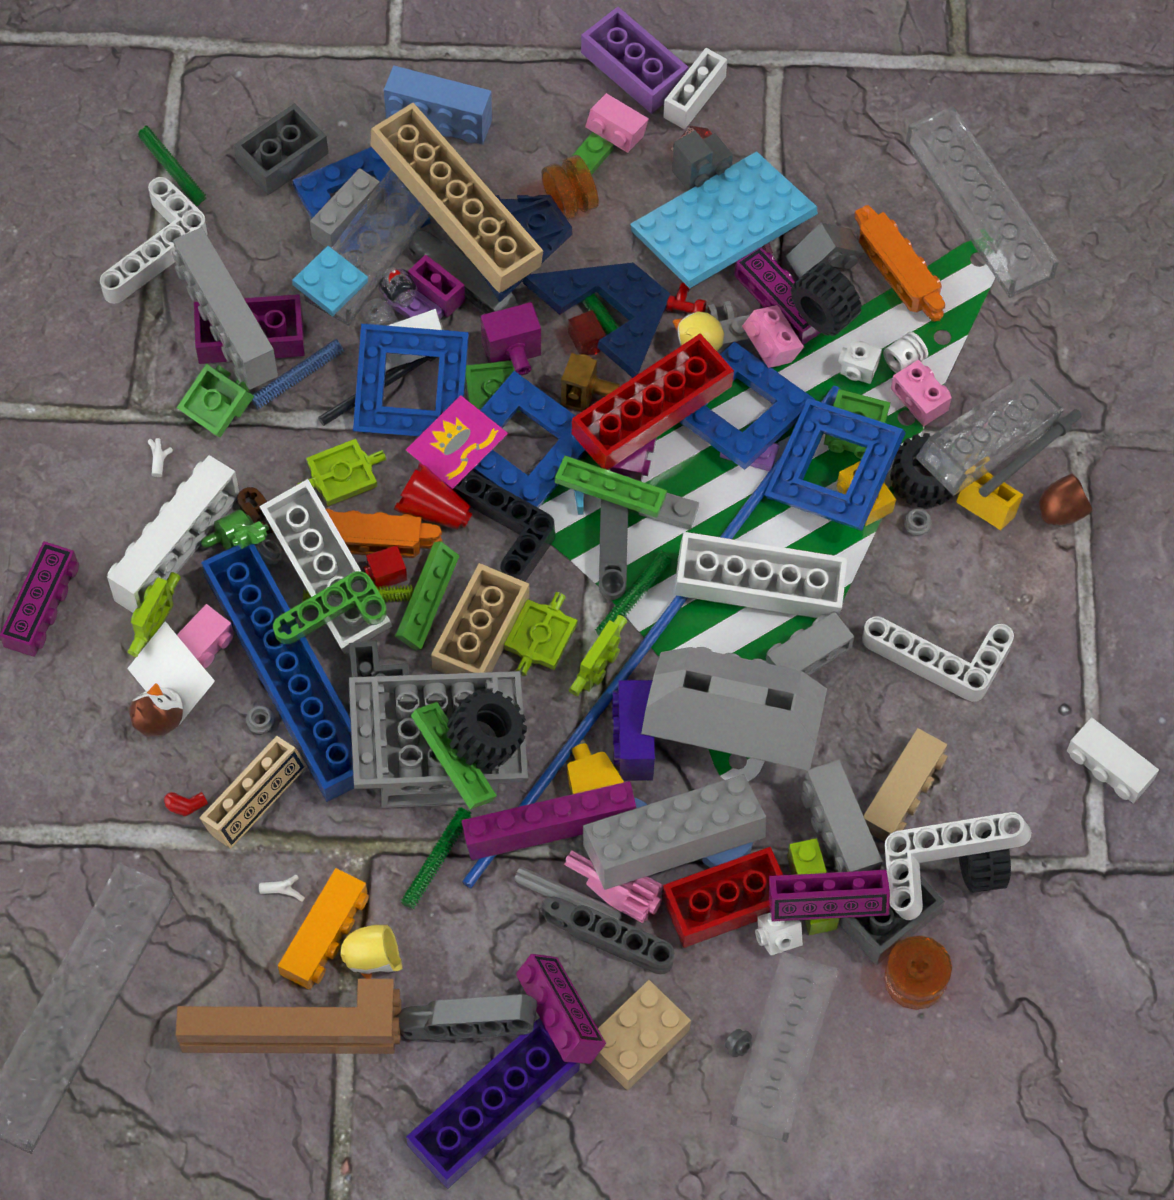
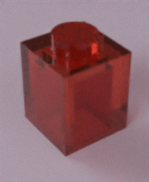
(585, 333)

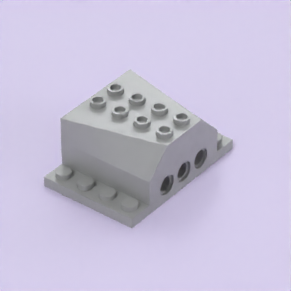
(392, 750)

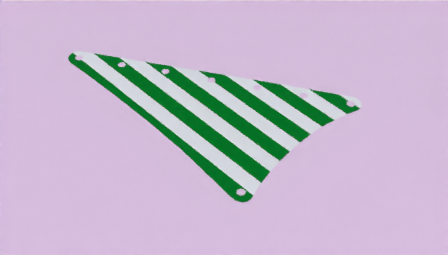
(695, 471)

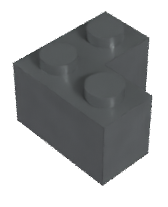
(699, 159)
(826, 245)
(366, 663)

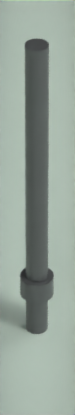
(1059, 428)

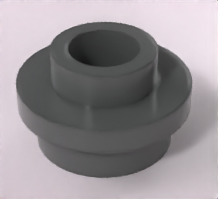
(738, 1043)

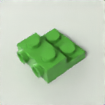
(215, 399)
(860, 405)

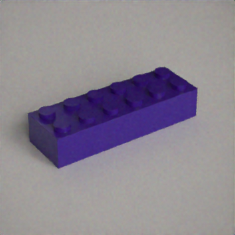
(490, 1105)

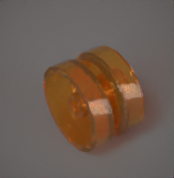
(570, 186)
(912, 988)

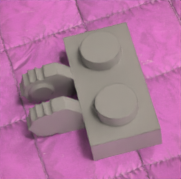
(732, 326)

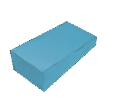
(579, 497)

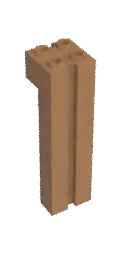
(317, 1030)

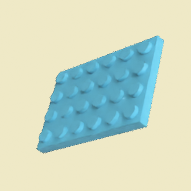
(723, 219)

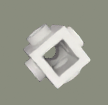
(859, 361)
(778, 935)

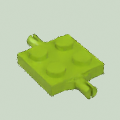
(343, 471)
(153, 611)
(540, 634)
(601, 653)

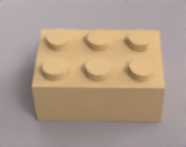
(640, 1034)

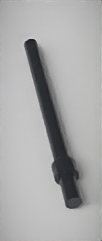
(390, 377)

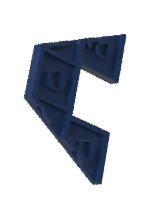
(542, 221)
(623, 287)

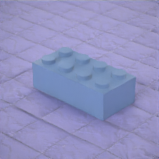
(449, 105)

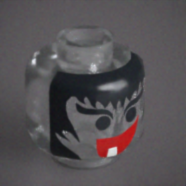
(397, 287)

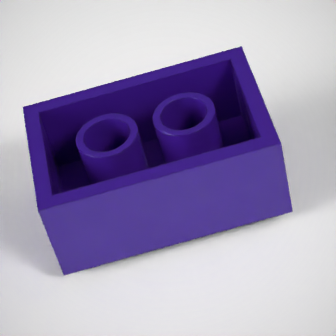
(632, 750)

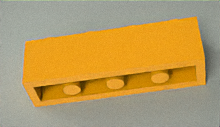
(323, 929)

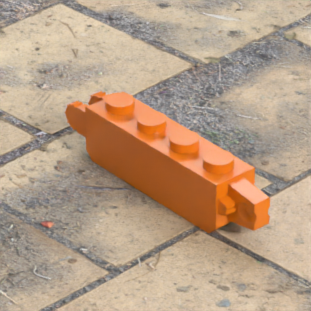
(899, 263)
(379, 531)

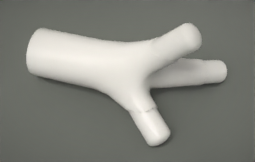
(158, 456)
(282, 887)

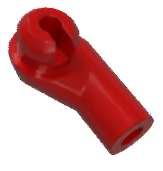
(182, 805)

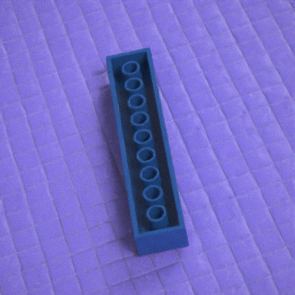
(286, 670)

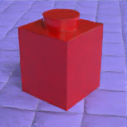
(386, 567)

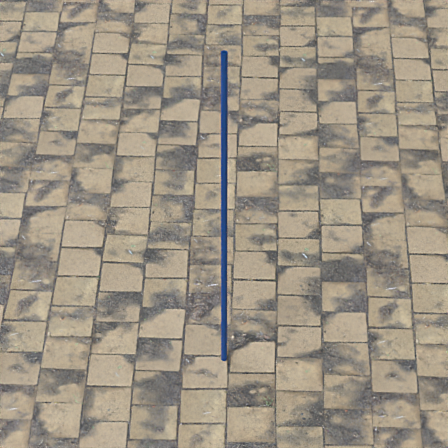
(630, 665)

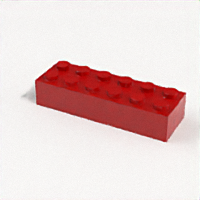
(652, 402)

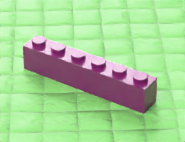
(544, 820)

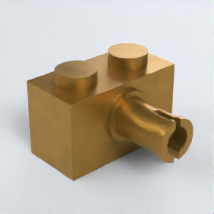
(581, 382)

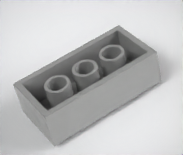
(839, 819)

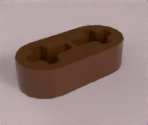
(248, 509)

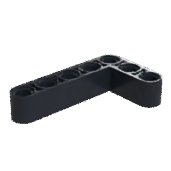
(504, 514)

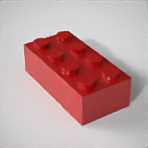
(721, 897)

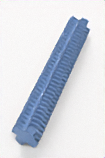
(296, 373)

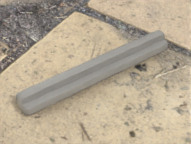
(551, 888)

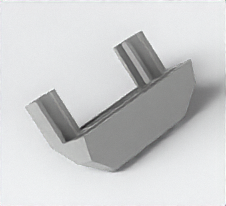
(735, 706)

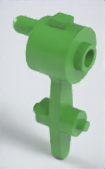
(236, 530)

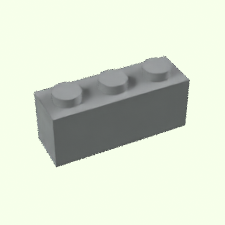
(342, 208)
(813, 647)

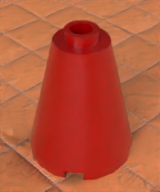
(433, 500)

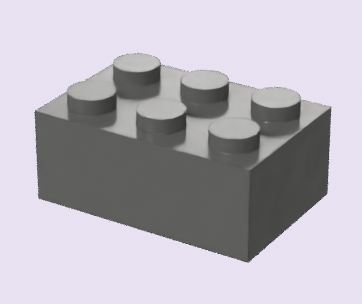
(281, 149)
(881, 933)

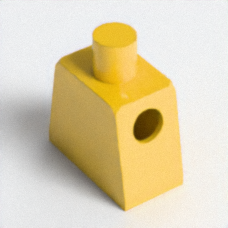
(590, 770)

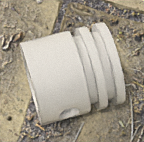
(906, 350)

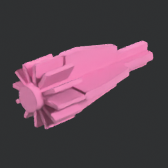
(633, 898)

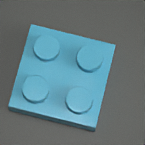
(330, 280)

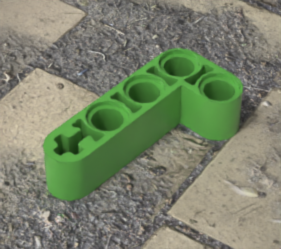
(327, 612)

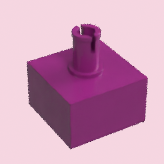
(512, 336)

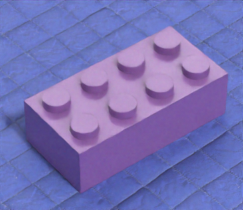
(633, 59)

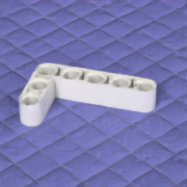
(160, 244)
(940, 658)
(942, 849)

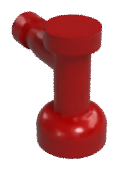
(679, 302)

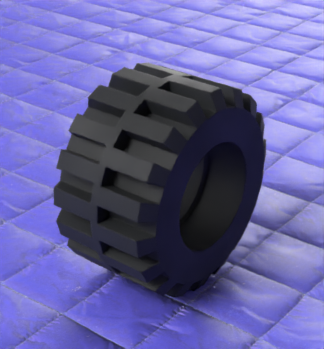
(826, 299)
(912, 484)
(499, 715)
(985, 870)

